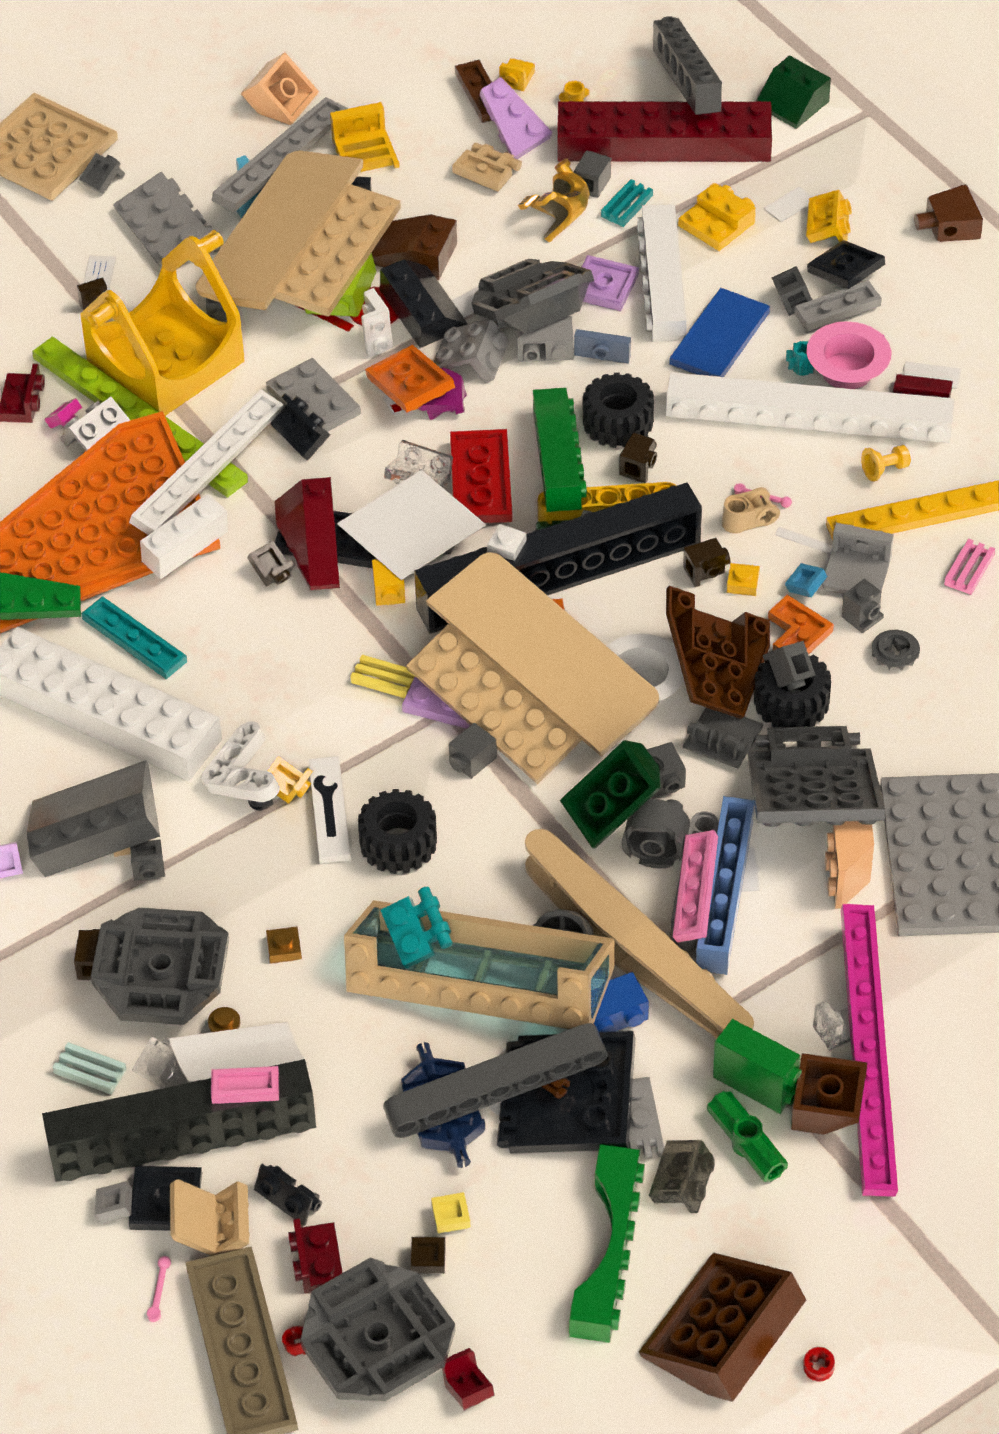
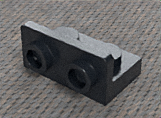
(300, 428)

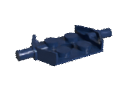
(454, 1134)

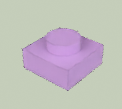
(9, 860)

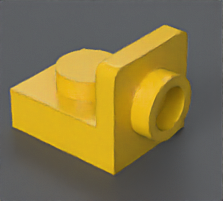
(517, 73)

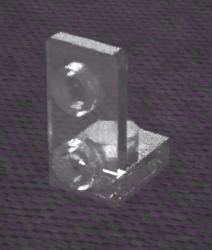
(831, 1025)

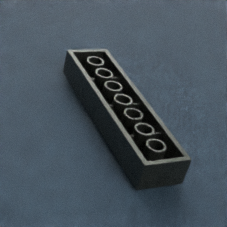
(171, 1124)

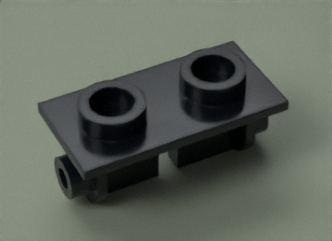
(281, 1191)

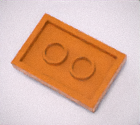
(410, 378)

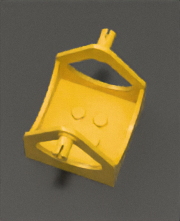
(166, 344)

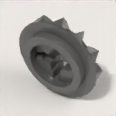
(902, 641)

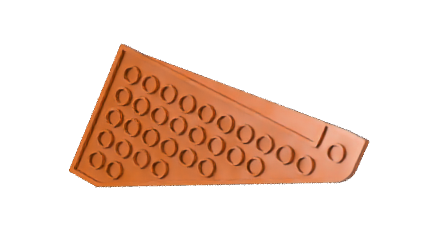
(80, 519)

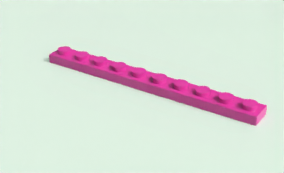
(869, 1046)

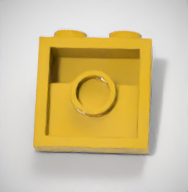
(718, 216)

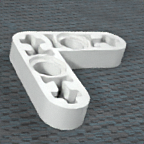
(224, 774)

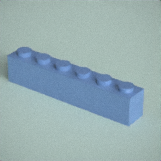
(731, 857)

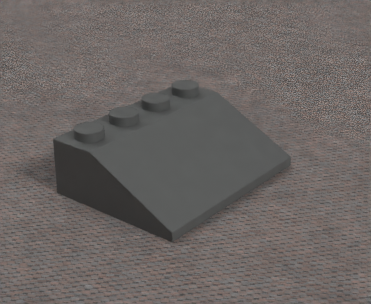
(92, 819)

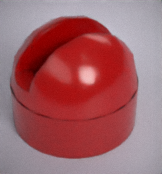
(289, 1338)

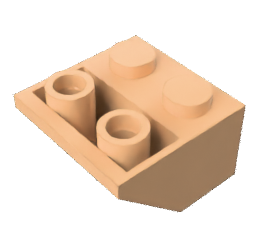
(848, 860)

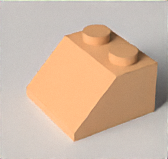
(280, 90)

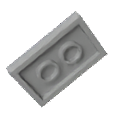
(318, 391)

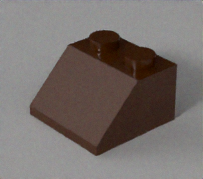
(828, 1094)

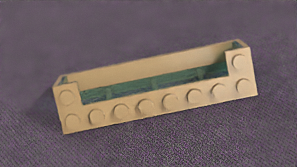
(487, 970)

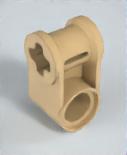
(747, 511)

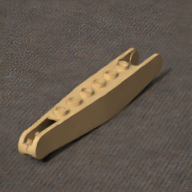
(637, 941)

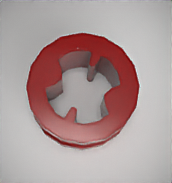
(814, 1355)

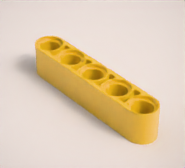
(600, 498)

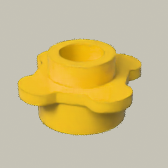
(574, 91)

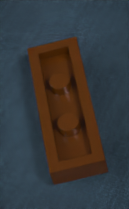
(472, 79)

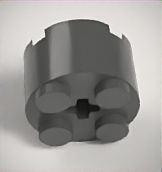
(656, 833)

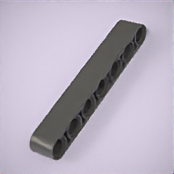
(494, 1080)

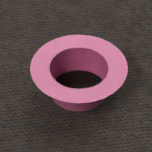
(848, 354)

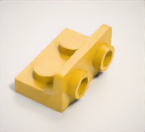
(828, 217)

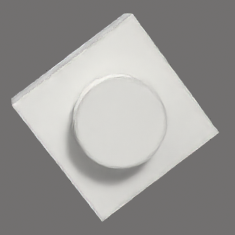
(506, 542)

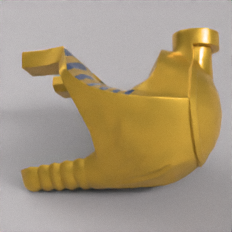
(565, 201)

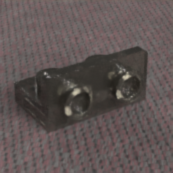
(683, 1174)

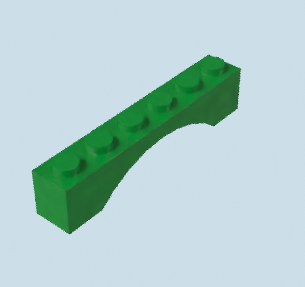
(595, 1300)

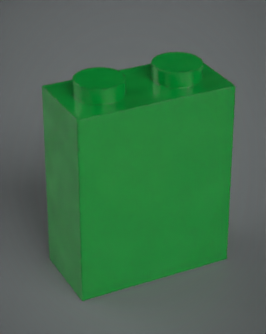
(756, 1066)

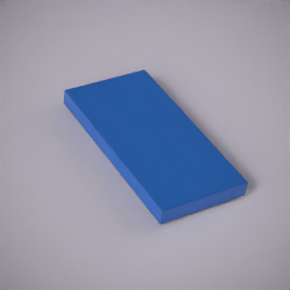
(720, 334)

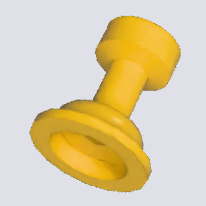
(874, 463)

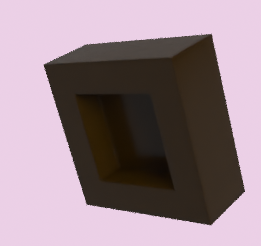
(90, 291)
(428, 1254)

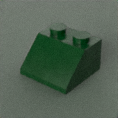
(795, 91)

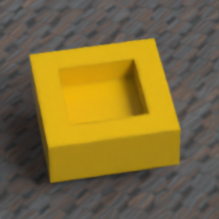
(743, 579)

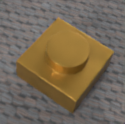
(283, 944)

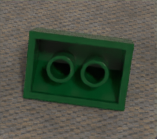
(612, 791)

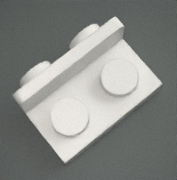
(376, 324)

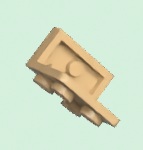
(208, 1220)

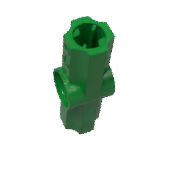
(756, 1149)

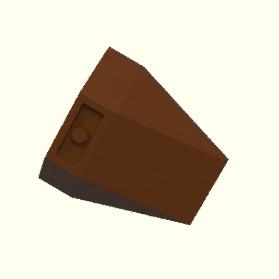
(716, 654)

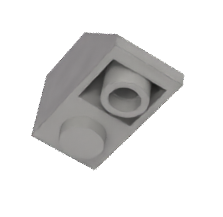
(548, 343)

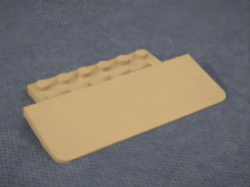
(303, 235)
(527, 669)

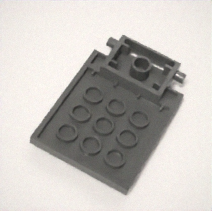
(814, 781)

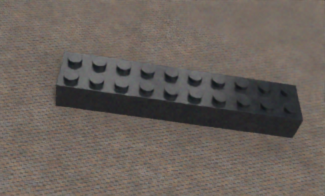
(585, 546)

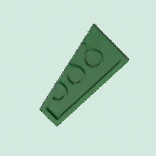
(37, 598)

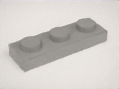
(837, 306)

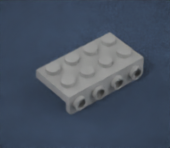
(161, 216)

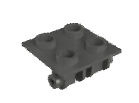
(722, 737)

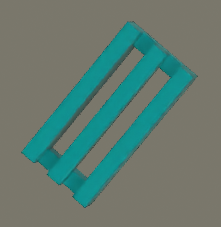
(622, 202)

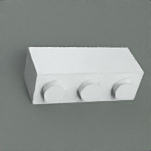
(184, 536)

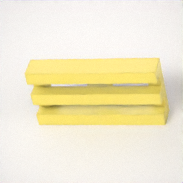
(385, 672)

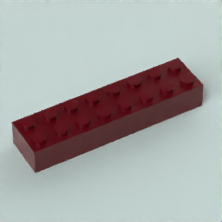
(664, 131)

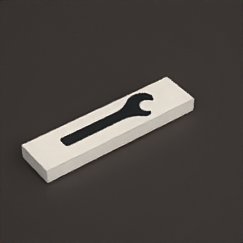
(329, 810)

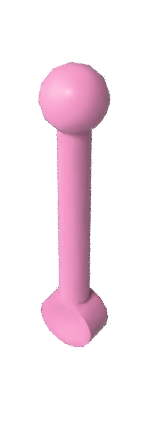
(785, 501)
(154, 1312)

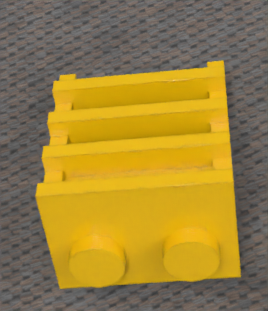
(363, 135)

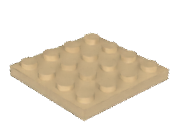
(49, 145)

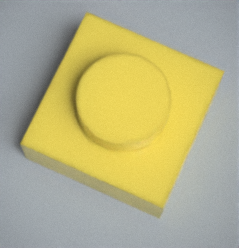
(450, 1212)

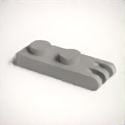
(644, 1120)

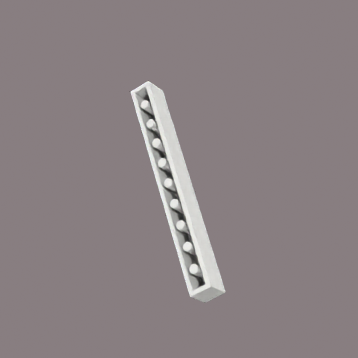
(810, 407)

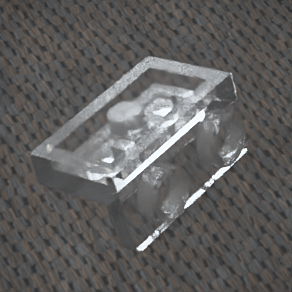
(160, 1065)

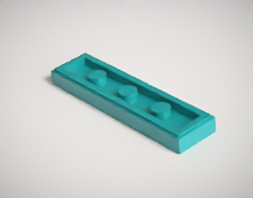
(134, 637)

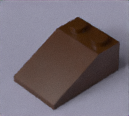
(419, 239)

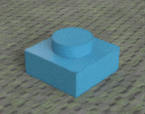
(806, 580)

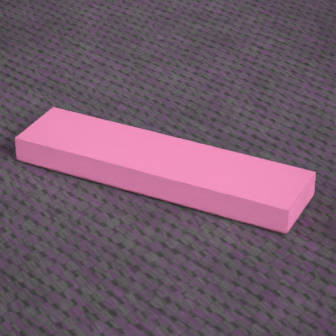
(695, 886)

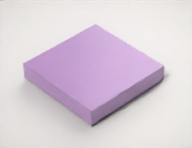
(611, 282)

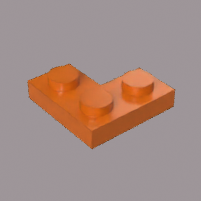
(800, 624)

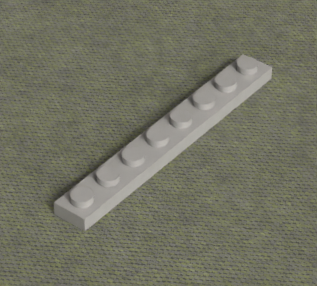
(257, 171)

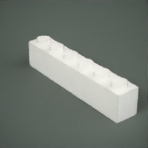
(663, 273)

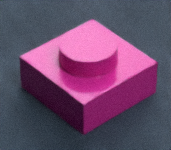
(63, 413)

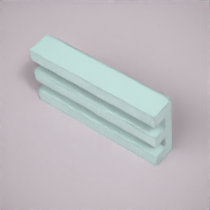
(91, 1063)

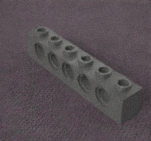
(687, 65)

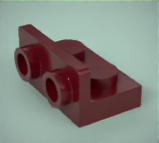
(922, 386)
(21, 396)
(317, 1254)

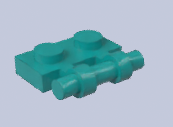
(408, 930)

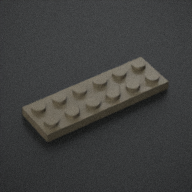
(241, 1344)

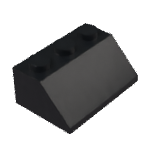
(419, 301)

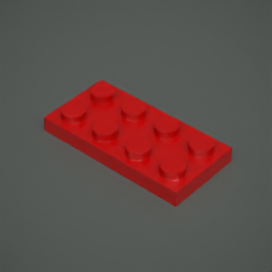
(482, 473)

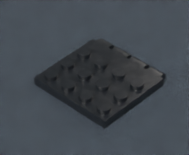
(587, 1116)

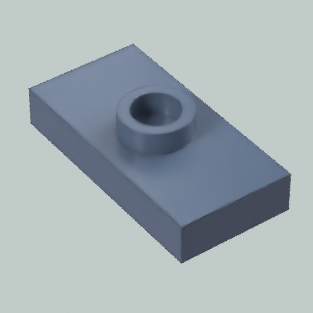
(602, 346)

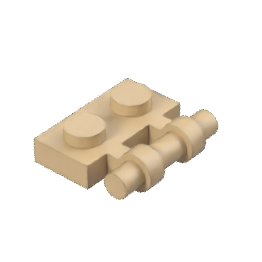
(486, 166)

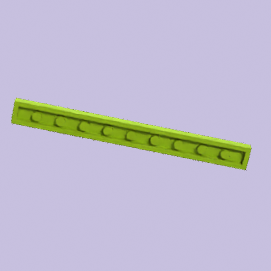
(100, 386)

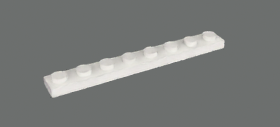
(206, 463)

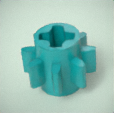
(798, 359)

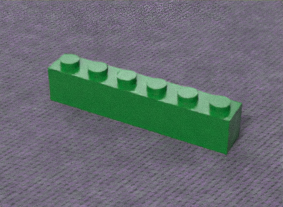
(558, 450)

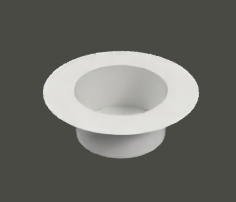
(652, 659)

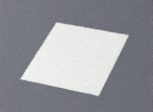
(411, 524)

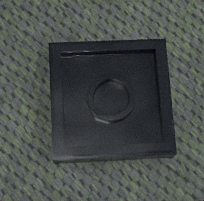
(846, 264)
(152, 1194)

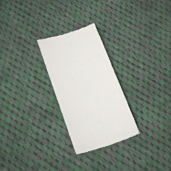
(235, 1049)

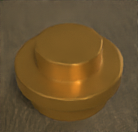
(223, 1019)

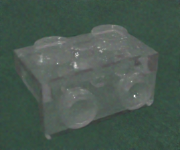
(413, 458)

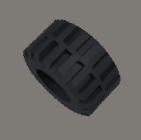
(617, 409)
(792, 708)
(394, 811)

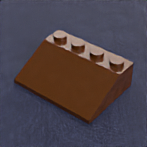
(724, 1324)

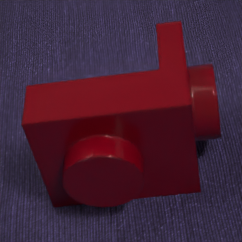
(466, 1380)

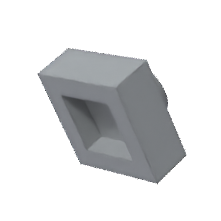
(113, 1202)

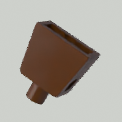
(951, 215)

